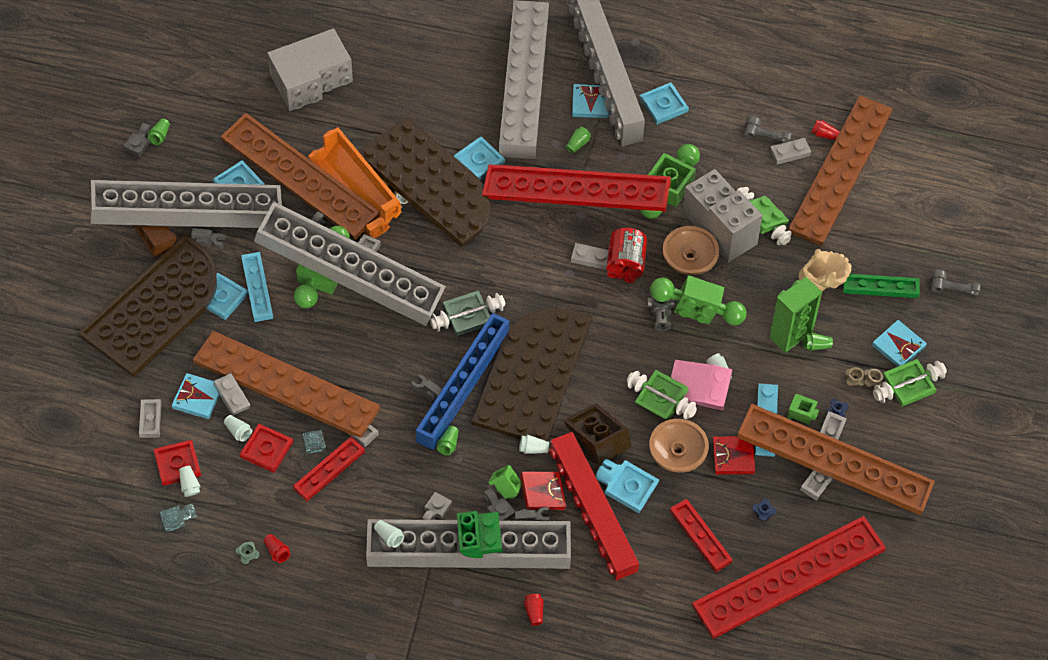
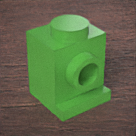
(803, 409)
(506, 482)

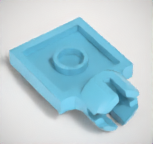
(627, 483)

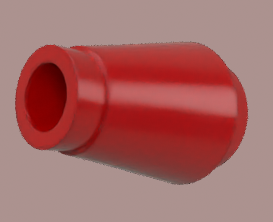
(825, 130)
(276, 548)
(534, 608)

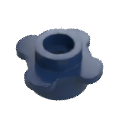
(836, 404)
(764, 515)

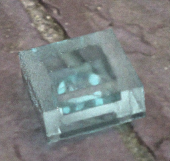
(314, 441)

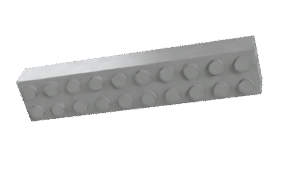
(608, 70)
(524, 80)
(181, 203)
(349, 263)
(437, 545)

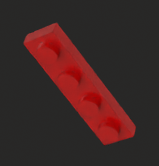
(328, 469)
(701, 535)

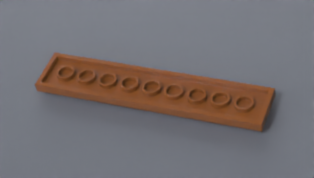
(840, 170)
(300, 175)
(287, 384)
(836, 459)

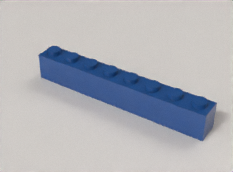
(462, 381)

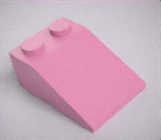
(706, 382)

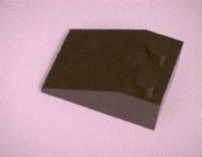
(599, 433)

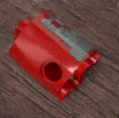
(626, 254)

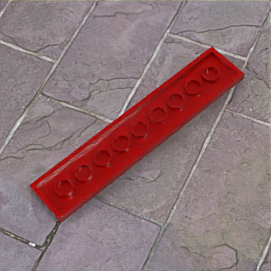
(577, 187)
(788, 577)

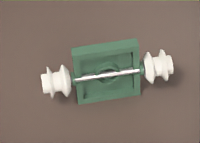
(467, 312)

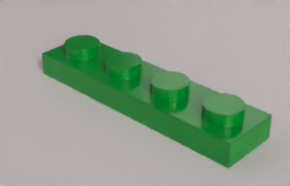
(882, 286)

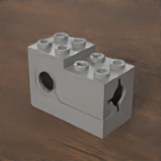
(310, 68)
(723, 213)

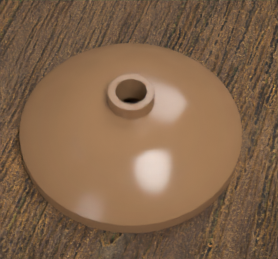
(694, 243)
(678, 436)

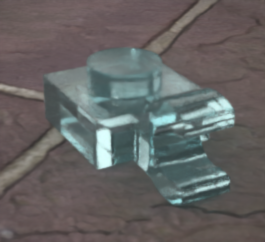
(174, 517)

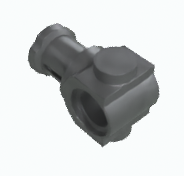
(661, 313)

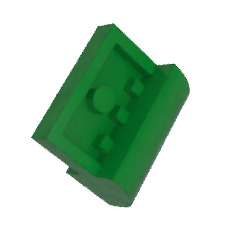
(479, 533)

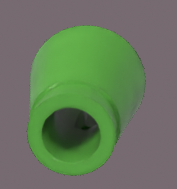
(158, 132)
(579, 139)
(816, 341)
(447, 443)

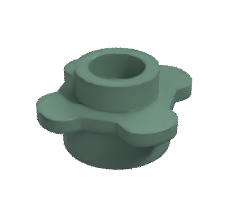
(247, 546)

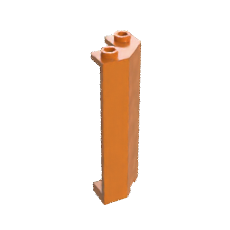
(348, 166)

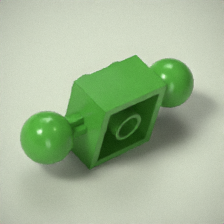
(680, 172)
(306, 294)
(698, 300)

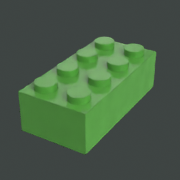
(795, 314)

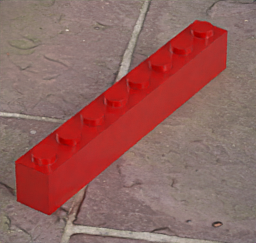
(594, 506)

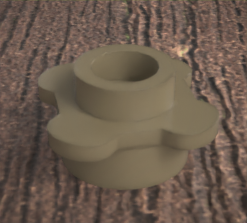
(855, 372)
(876, 375)

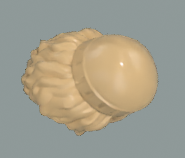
(826, 269)

